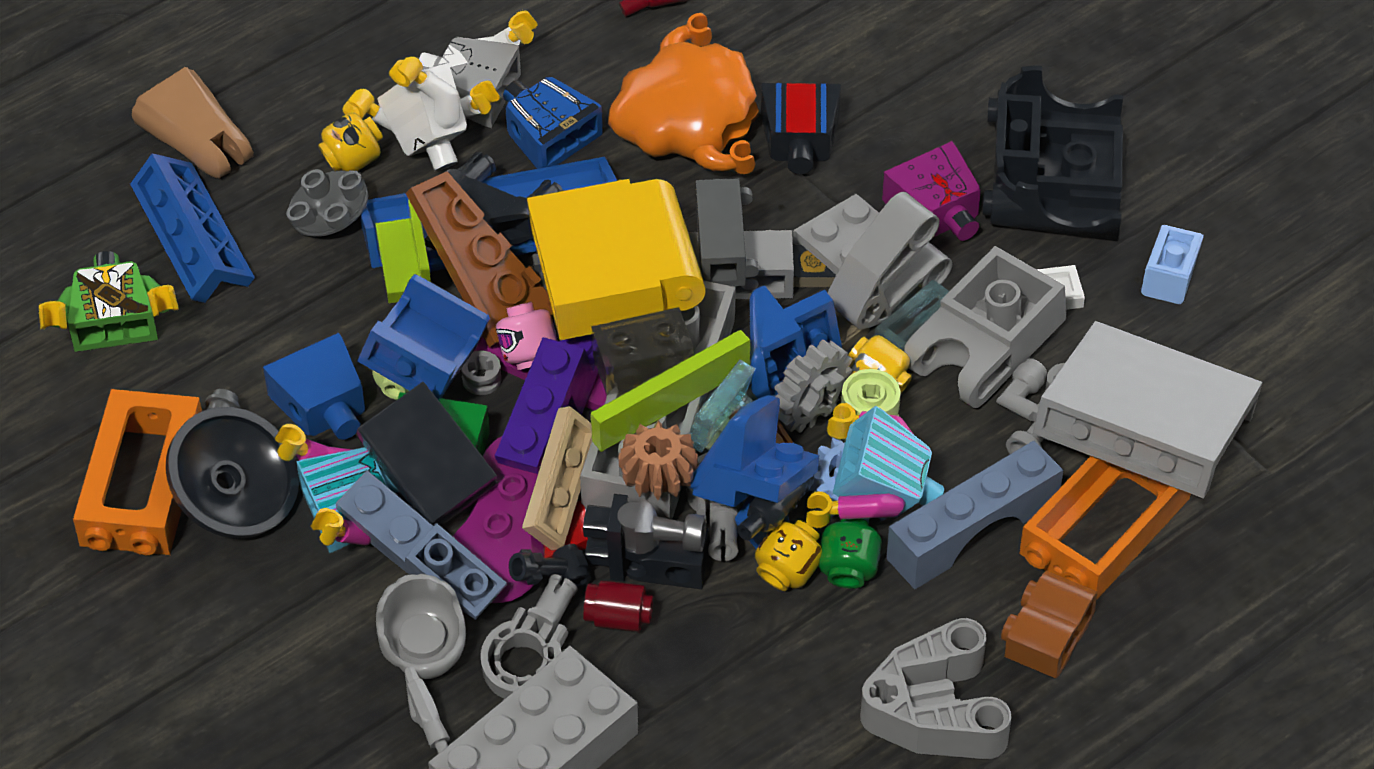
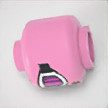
(522, 333)

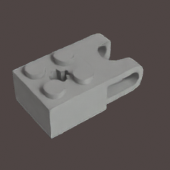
(989, 324)

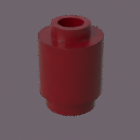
(617, 605)

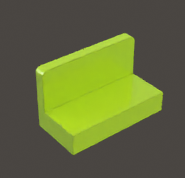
(402, 253)

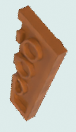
(474, 254)

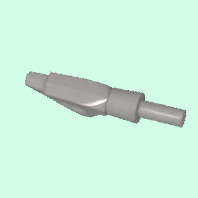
(424, 710)

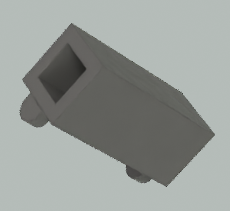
(722, 232)

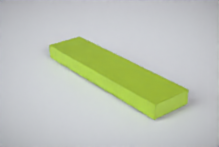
(668, 391)

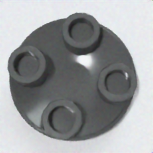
(327, 202)

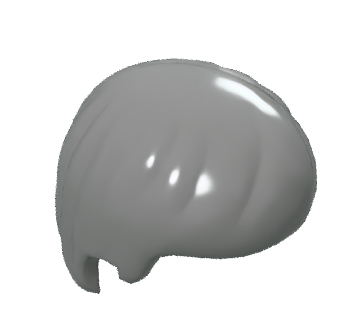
(421, 625)

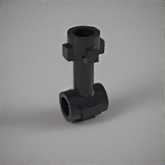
(566, 561)

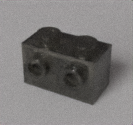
(639, 348)

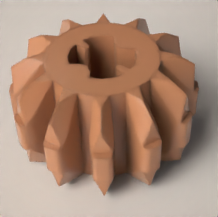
(658, 460)

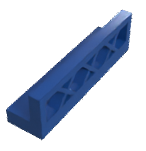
(183, 226)

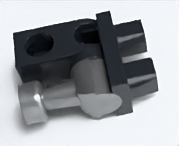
(646, 546)

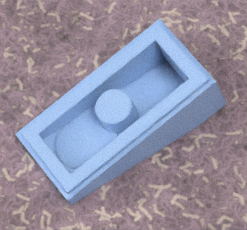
(1171, 264)

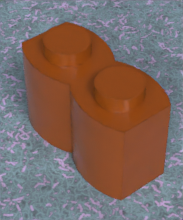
(1049, 623)

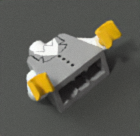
(485, 67)

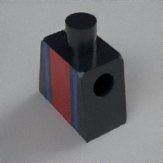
(800, 122)

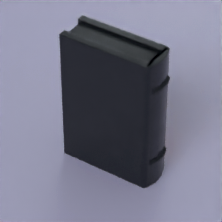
(427, 456)

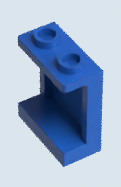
(424, 338)

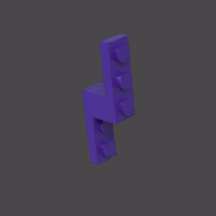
(557, 379)

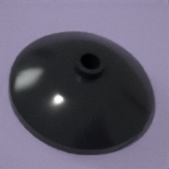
(244, 454)

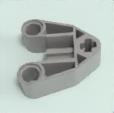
(889, 263)
(914, 698)

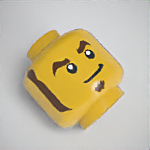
(789, 555)

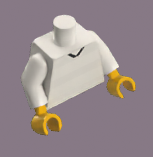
(419, 110)

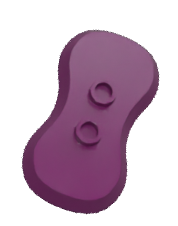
(496, 524)

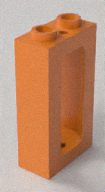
(1067, 507)
(142, 530)

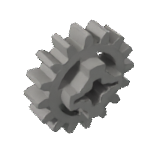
(812, 385)

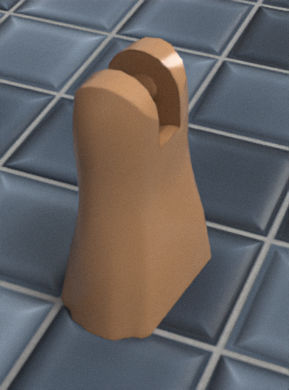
(192, 122)

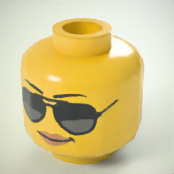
(350, 142)

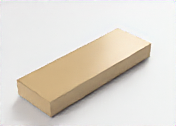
(559, 479)

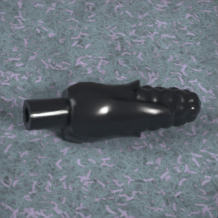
(768, 515)

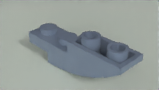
(419, 545)

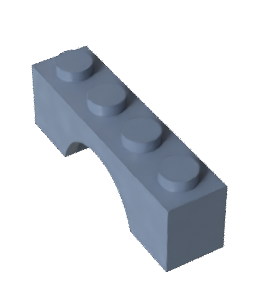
(935, 534)

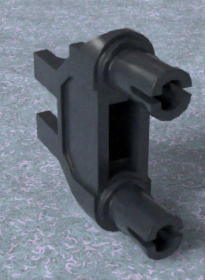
(501, 210)

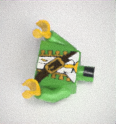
(109, 305)

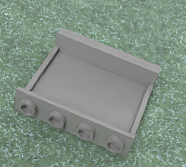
(1146, 408)

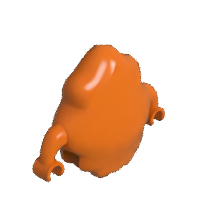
(689, 101)

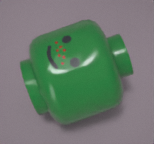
(850, 553)

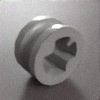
(481, 384)

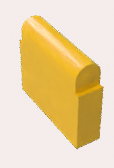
(613, 253)

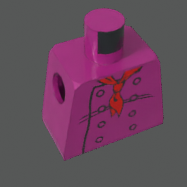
(940, 184)

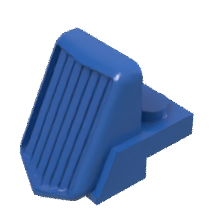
(783, 334)
(750, 461)

